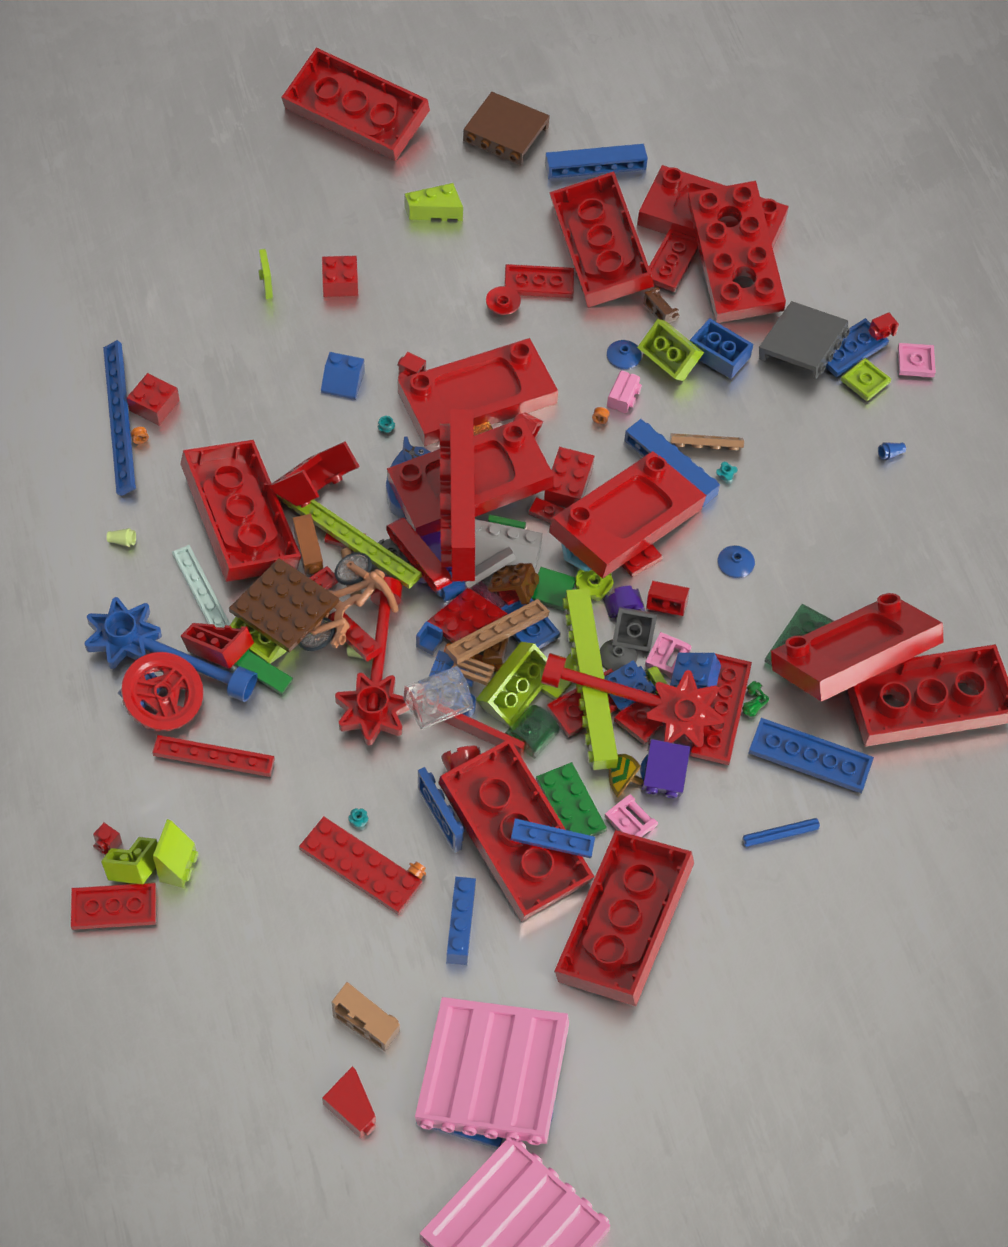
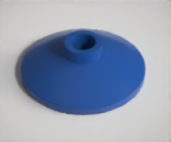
(624, 354)
(736, 567)

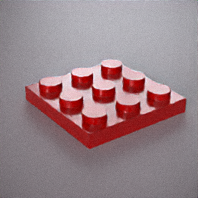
(466, 615)

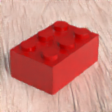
(571, 477)

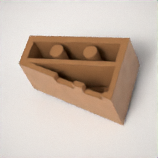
(364, 1017)

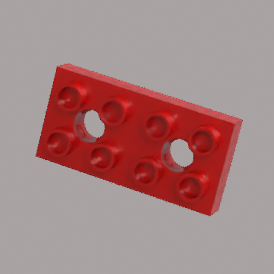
(736, 252)
(458, 495)
(932, 696)

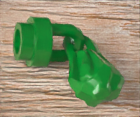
(752, 707)

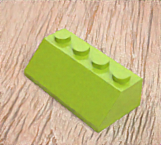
(514, 684)

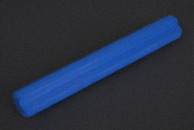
(781, 832)

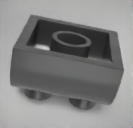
(634, 629)

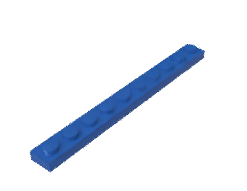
(119, 418)

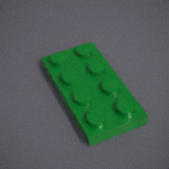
(571, 800)

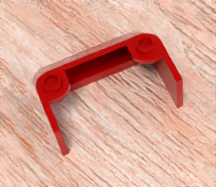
(304, 480)

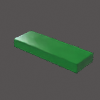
(267, 673)

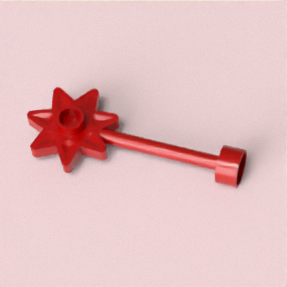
(373, 703)
(681, 708)

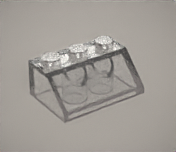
(438, 697)

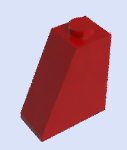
(350, 1104)

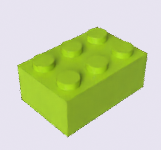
(670, 350)

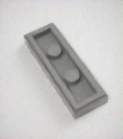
(492, 565)

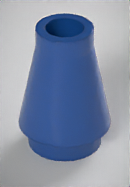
(890, 450)

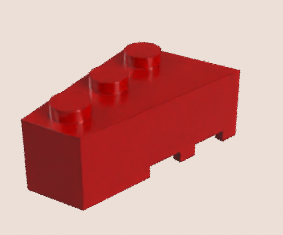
(217, 644)

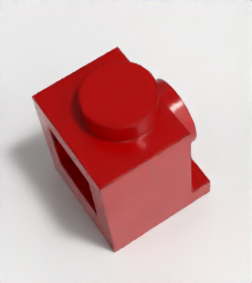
(883, 326)
(106, 838)

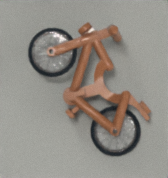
(349, 571)

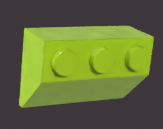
(262, 645)

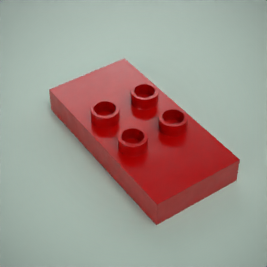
(487, 799)

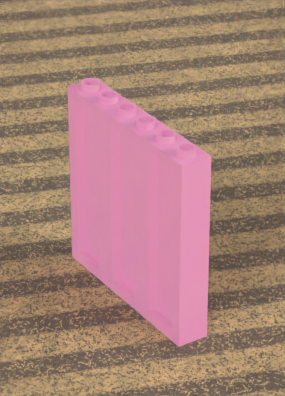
(493, 1071)
(516, 1205)

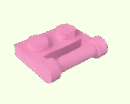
(662, 652)
(625, 822)

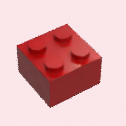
(339, 276)
(153, 399)

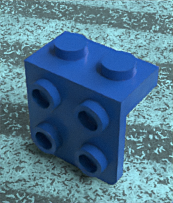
(630, 676)

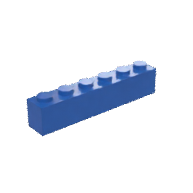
(596, 161)
(645, 440)

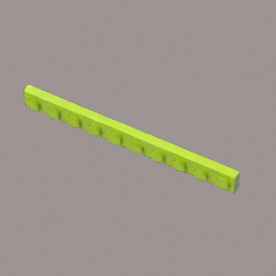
(359, 542)

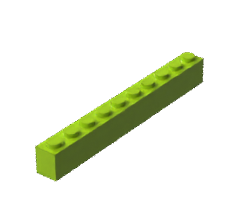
(588, 661)

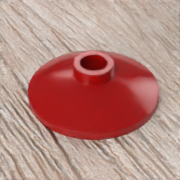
(503, 300)

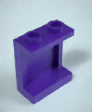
(665, 768)

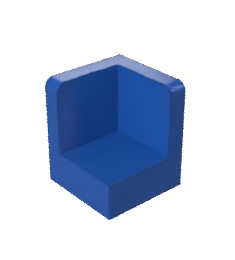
(429, 638)

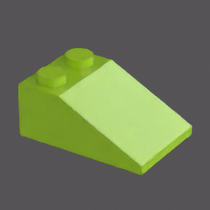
(174, 855)

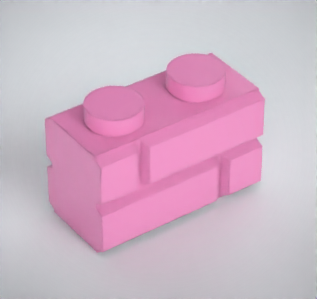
(623, 392)

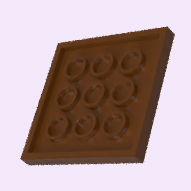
(283, 605)

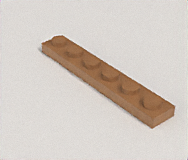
(497, 631)

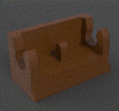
(659, 306)

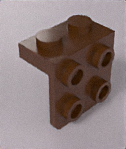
(516, 577)

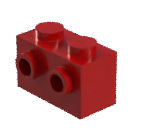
(667, 598)

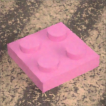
(916, 360)

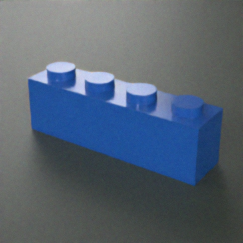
(461, 920)

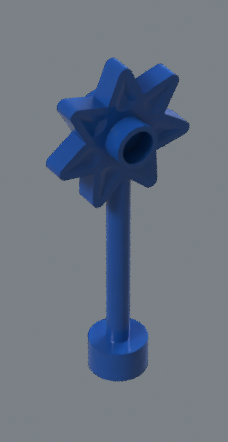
(128, 634)

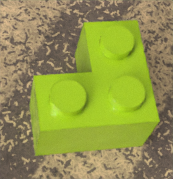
(132, 864)

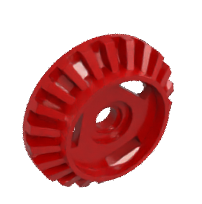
(176, 675)

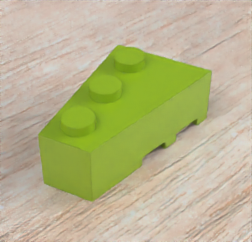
(434, 203)

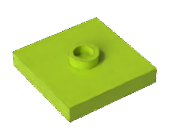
(264, 273)
(866, 379)

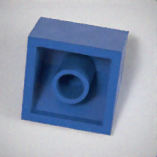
(342, 375)

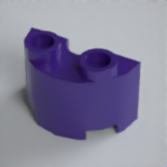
(623, 597)

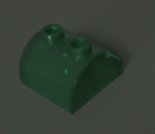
(535, 729)

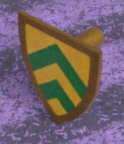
(624, 774)

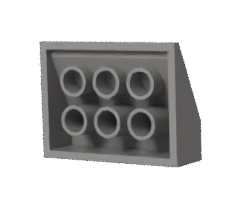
(494, 538)

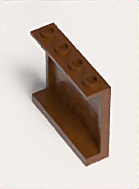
(505, 127)

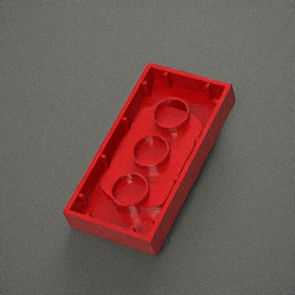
(356, 104)
(668, 206)
(601, 239)
(491, 383)
(505, 471)
(239, 509)
(627, 514)
(856, 646)
(625, 917)

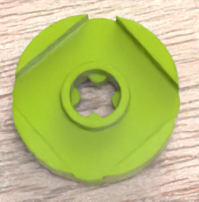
(597, 591)

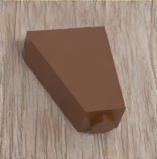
(308, 544)

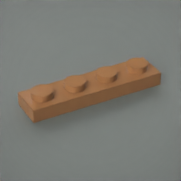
(714, 442)

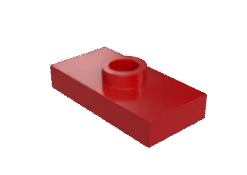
(544, 510)

